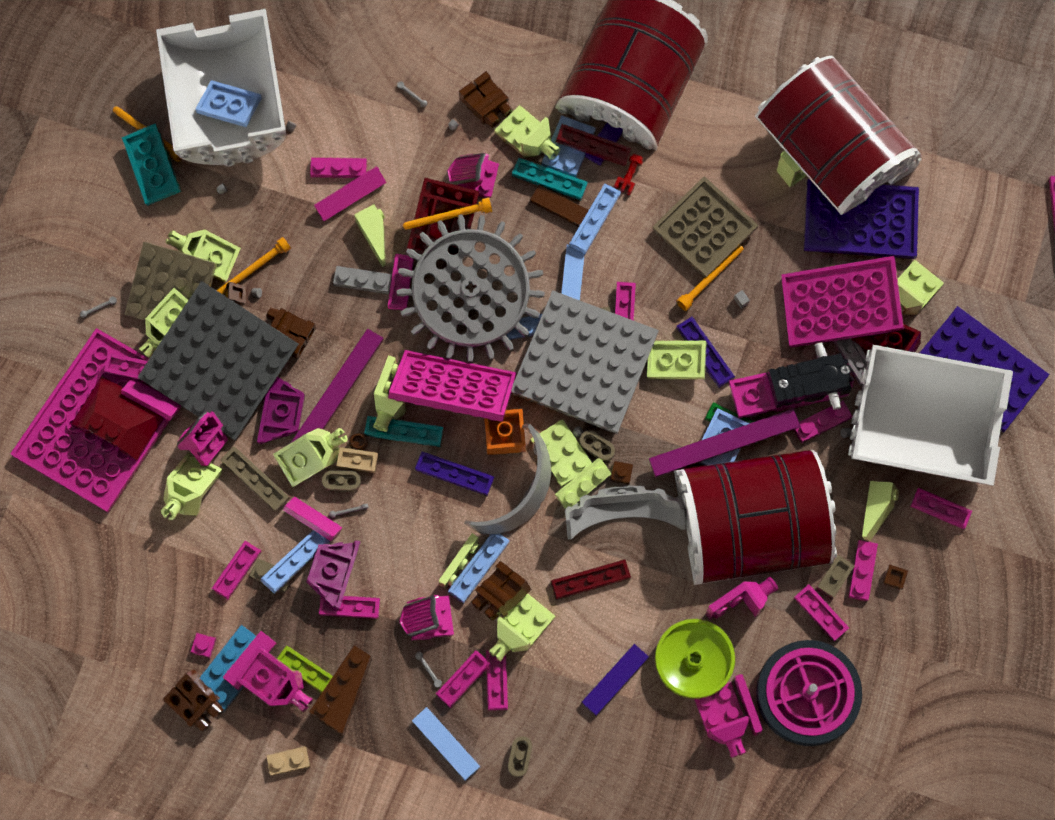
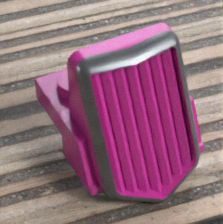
(474, 172)
(203, 438)
(427, 618)

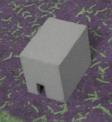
(741, 299)

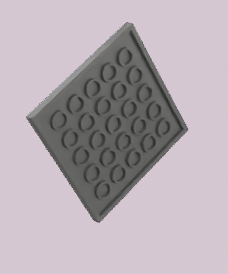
(218, 359)

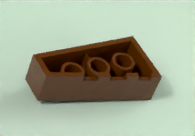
(340, 695)

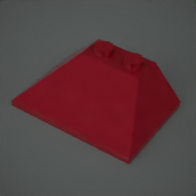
(438, 198)
(117, 419)

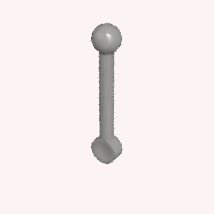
(400, 85)
(112, 300)
(332, 514)
(437, 683)

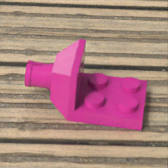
(751, 593)
(273, 681)
(724, 719)

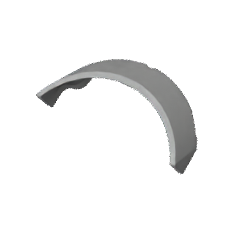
(531, 500)
(624, 503)

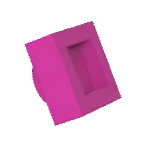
(203, 645)

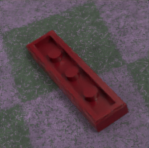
(593, 145)
(590, 579)

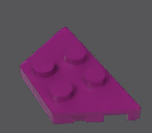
(280, 412)
(332, 571)

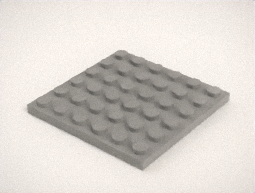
(584, 362)

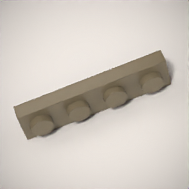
(254, 479)

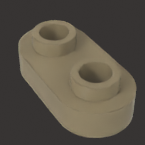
(598, 445)
(341, 479)
(520, 757)

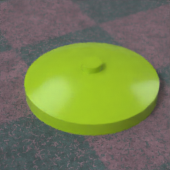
(695, 658)

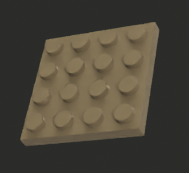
(705, 227)
(160, 272)

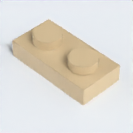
(357, 460)
(288, 761)

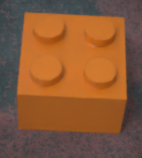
(507, 435)

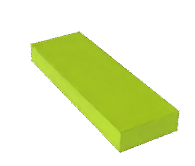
(311, 673)

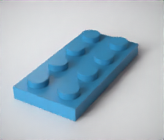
(222, 663)

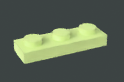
(583, 483)
(459, 561)

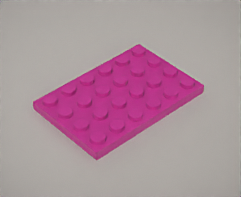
(842, 302)
(452, 385)

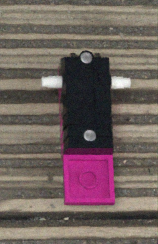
(794, 385)

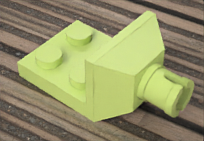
(527, 134)
(208, 247)
(917, 288)
(161, 320)
(387, 408)
(309, 454)
(187, 486)
(521, 627)

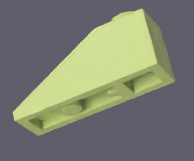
(372, 226)
(879, 505)

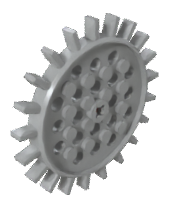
(465, 241)

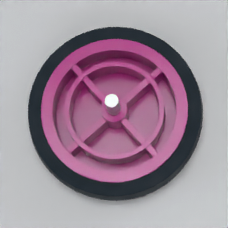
(809, 693)

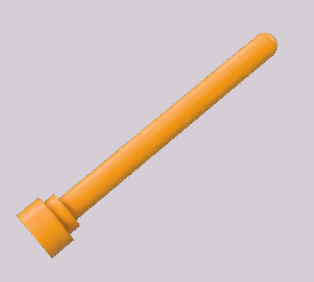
(132, 121)
(483, 206)
(281, 246)
(685, 301)

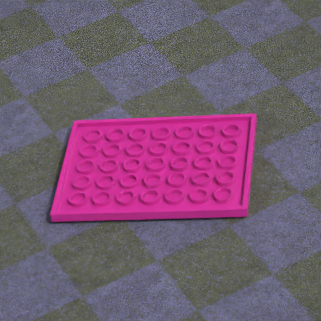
(69, 455)

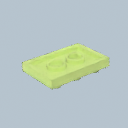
(677, 360)
(565, 453)

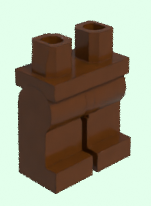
(485, 100)
(292, 327)
(501, 592)
(193, 700)

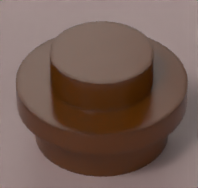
(358, 441)

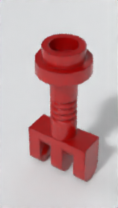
(635, 160)

